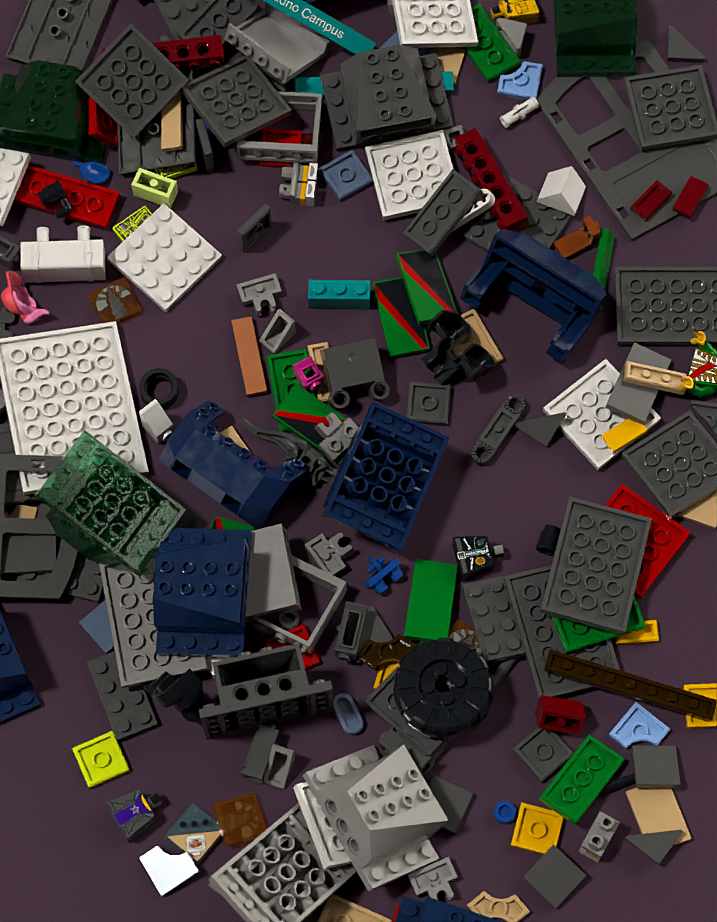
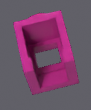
(312, 383)

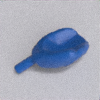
(93, 172)

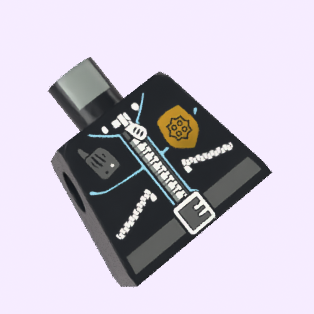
(475, 555)

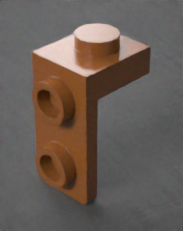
(579, 239)

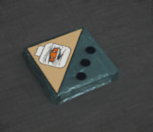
(194, 833)

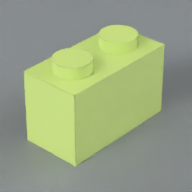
(154, 187)

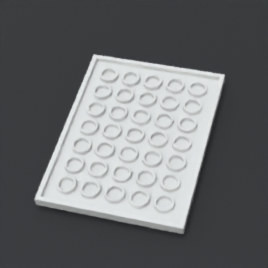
(65, 385)

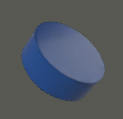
(504, 812)

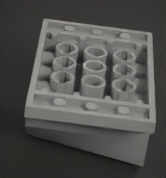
(379, 812)
(279, 874)

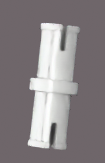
(519, 112)

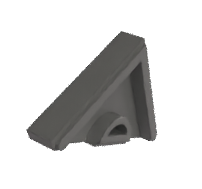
(680, 49)
(707, 412)
(543, 427)
(654, 844)

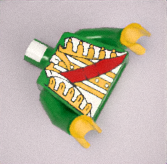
(703, 369)

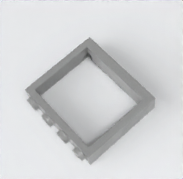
(286, 151)
(321, 578)

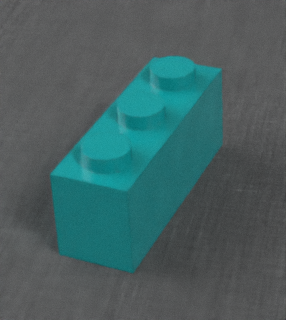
(339, 294)

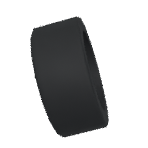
(159, 373)

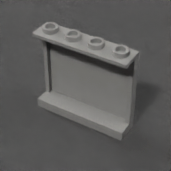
(278, 43)
(271, 573)

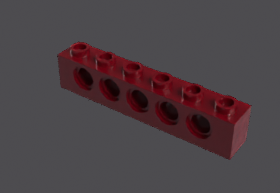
(193, 48)
(472, 142)

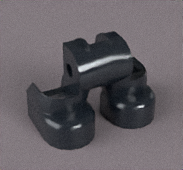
(442, 361)
(181, 691)

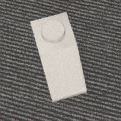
(156, 422)

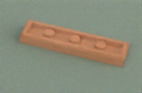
(249, 356)

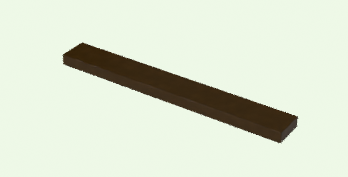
(630, 685)

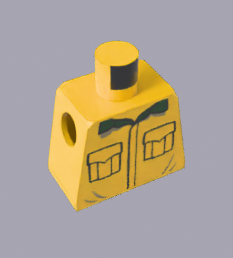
(516, 10)

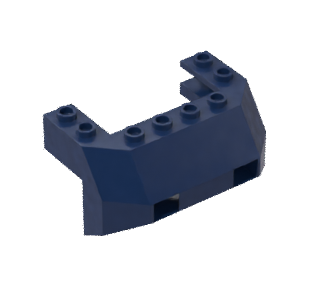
(542, 281)
(227, 470)

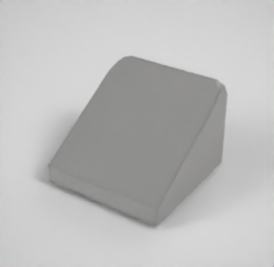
(451, 133)

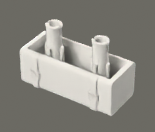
(63, 260)

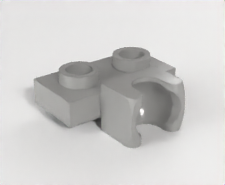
(260, 292)
(336, 436)
(329, 554)
(434, 879)

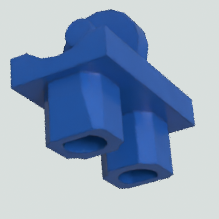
(375, 580)

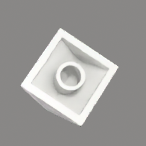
(562, 190)

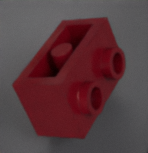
(560, 714)

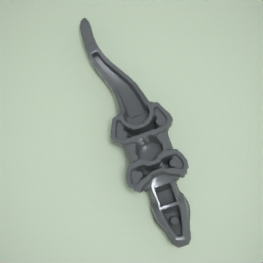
(298, 449)

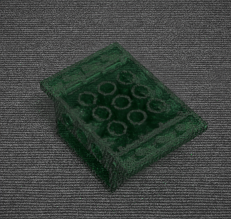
(595, 37)
(47, 113)
(107, 506)

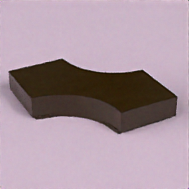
(377, 653)

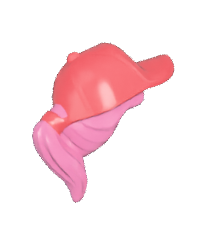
(18, 301)

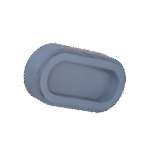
(348, 714)

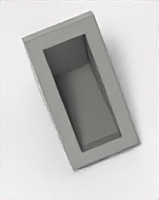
(513, 33)
(278, 331)
(279, 766)

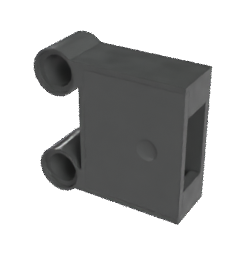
(351, 366)

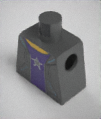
(134, 812)

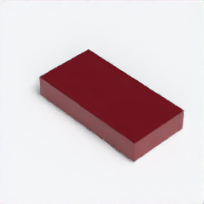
(690, 197)
(651, 200)

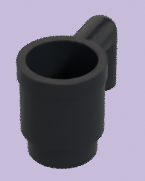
(53, 194)
(548, 540)

